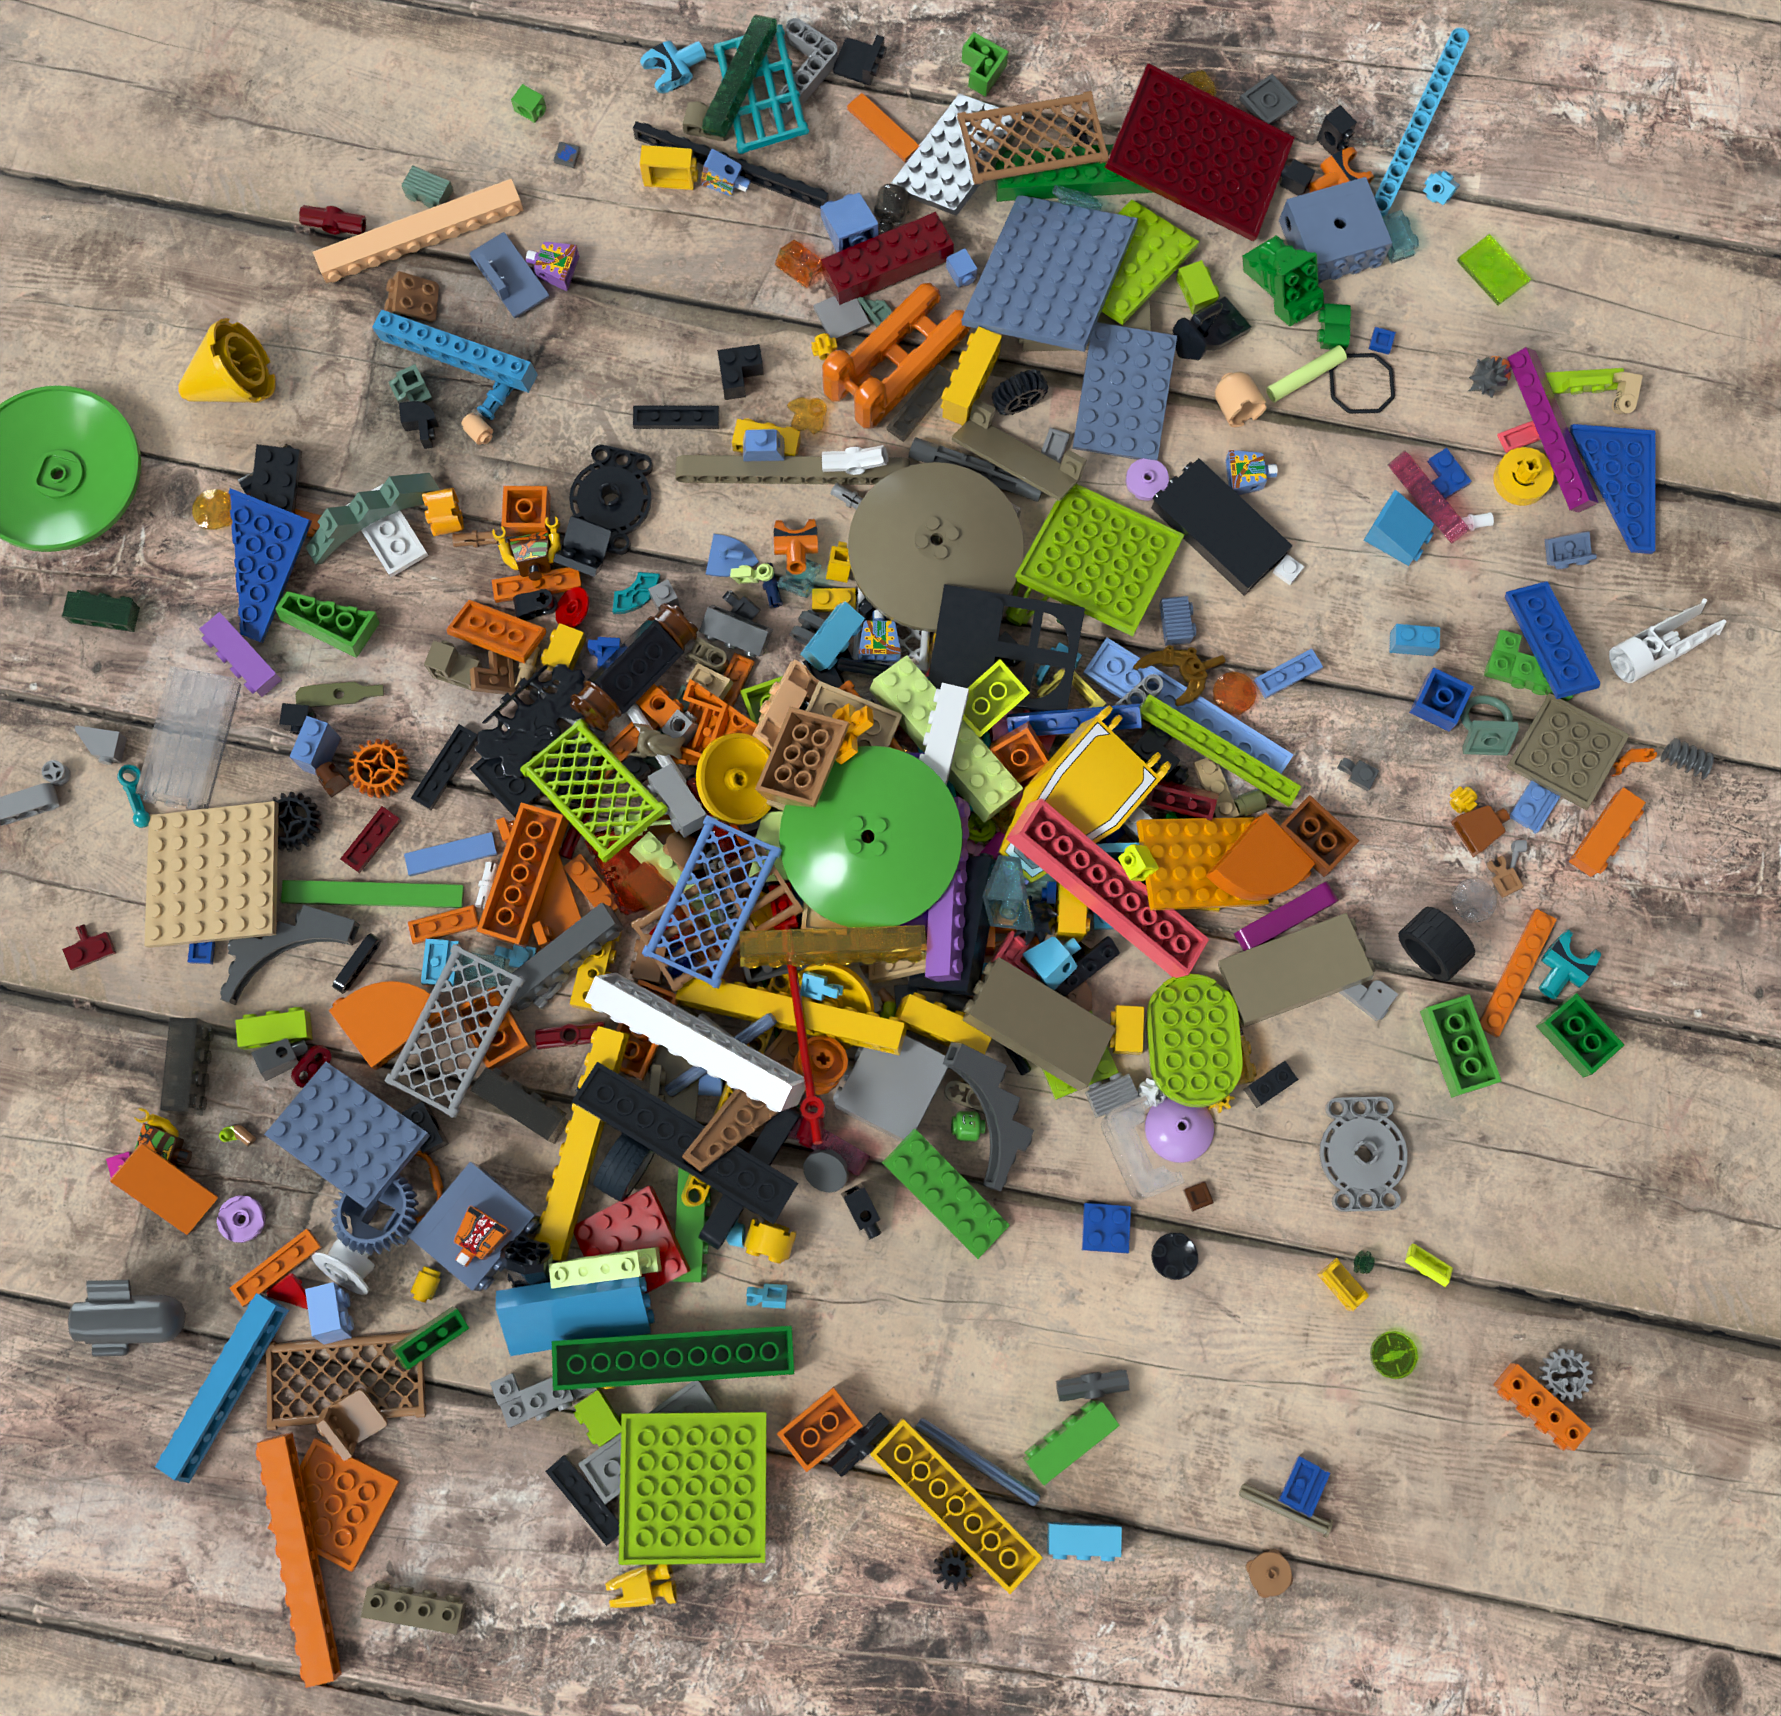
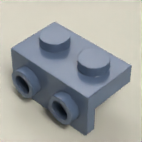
(1569, 549)

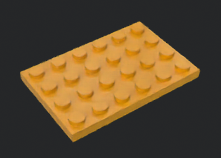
(1185, 855)

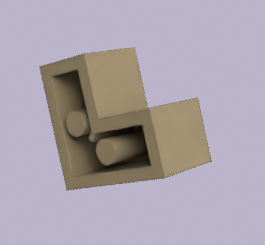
(449, 666)

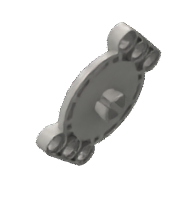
(1348, 1168)

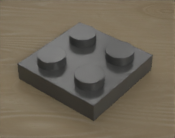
(1268, 100)

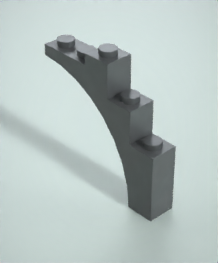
(253, 953)
(999, 1106)

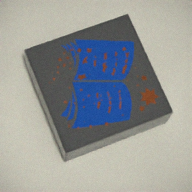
(566, 154)

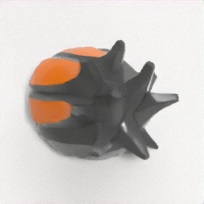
(1490, 375)

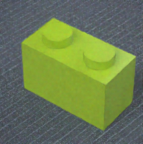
(1197, 286)
(598, 1417)

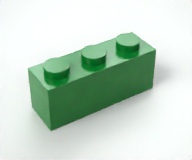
(430, 1338)

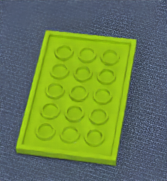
(1148, 262)

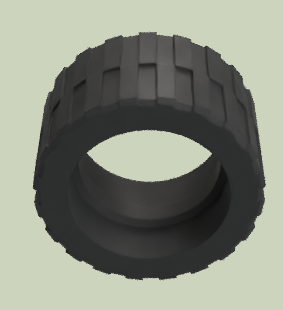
(1436, 943)

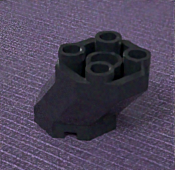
(526, 1261)

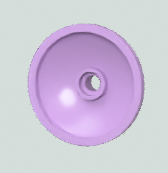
(1172, 1143)

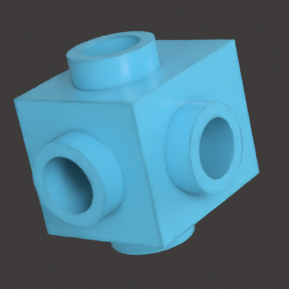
(1447, 185)

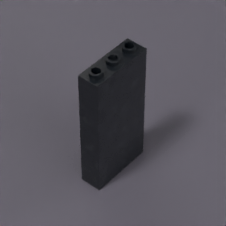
(1221, 526)
(974, 932)

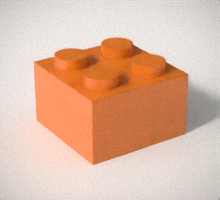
(525, 509)
(1020, 752)

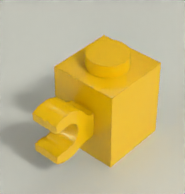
(838, 563)

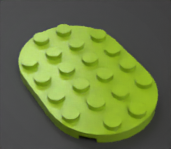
(1194, 1040)

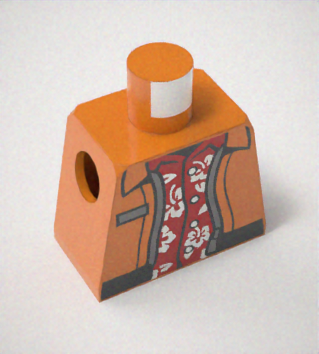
(478, 1236)

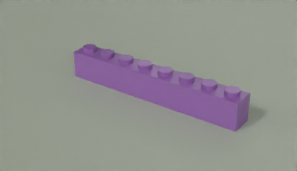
(947, 918)

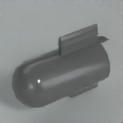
(116, 1318)

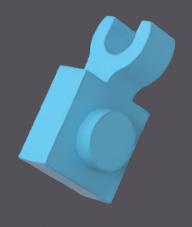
(517, 956)
(816, 987)
(771, 1296)

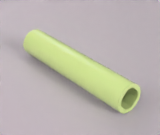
(1306, 373)

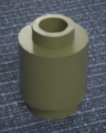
(1251, 802)

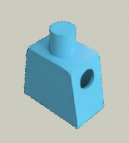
(1052, 960)

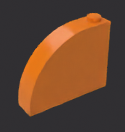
(1261, 863)
(382, 1018)

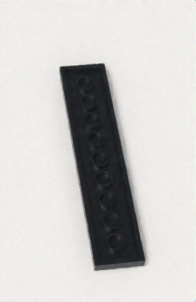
(671, 1134)

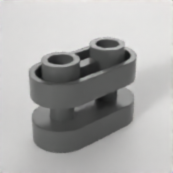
(809, 620)

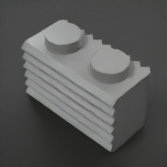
(1112, 1094)

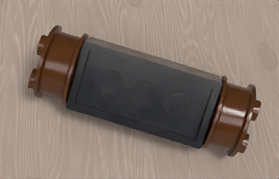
(634, 667)

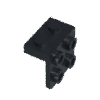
(860, 60)

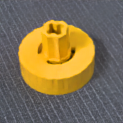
(1529, 467)

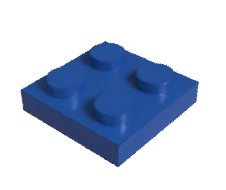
(1106, 1228)

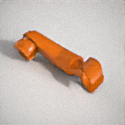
(1634, 755)

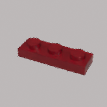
(370, 839)

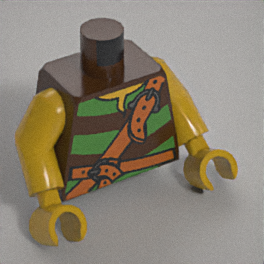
(531, 553)
(162, 1138)

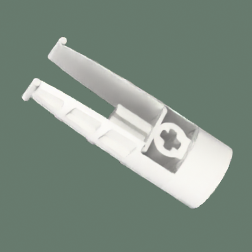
(1638, 654)

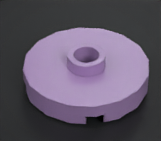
(1143, 488)
(229, 1216)

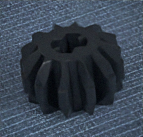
(951, 1577)

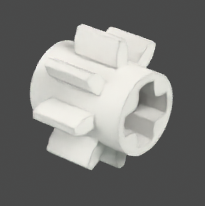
(1151, 1091)

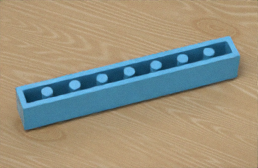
(221, 1388)

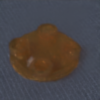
(1234, 693)

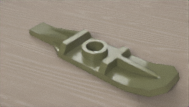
(325, 694)

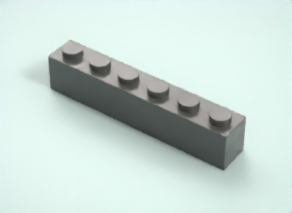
(565, 954)

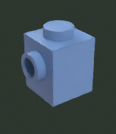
(961, 268)

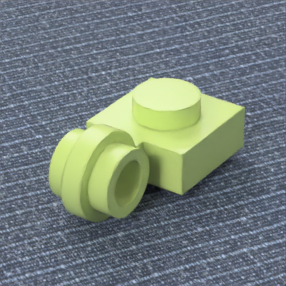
(746, 574)

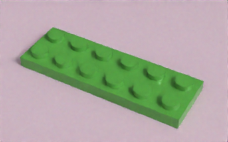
(945, 1193)

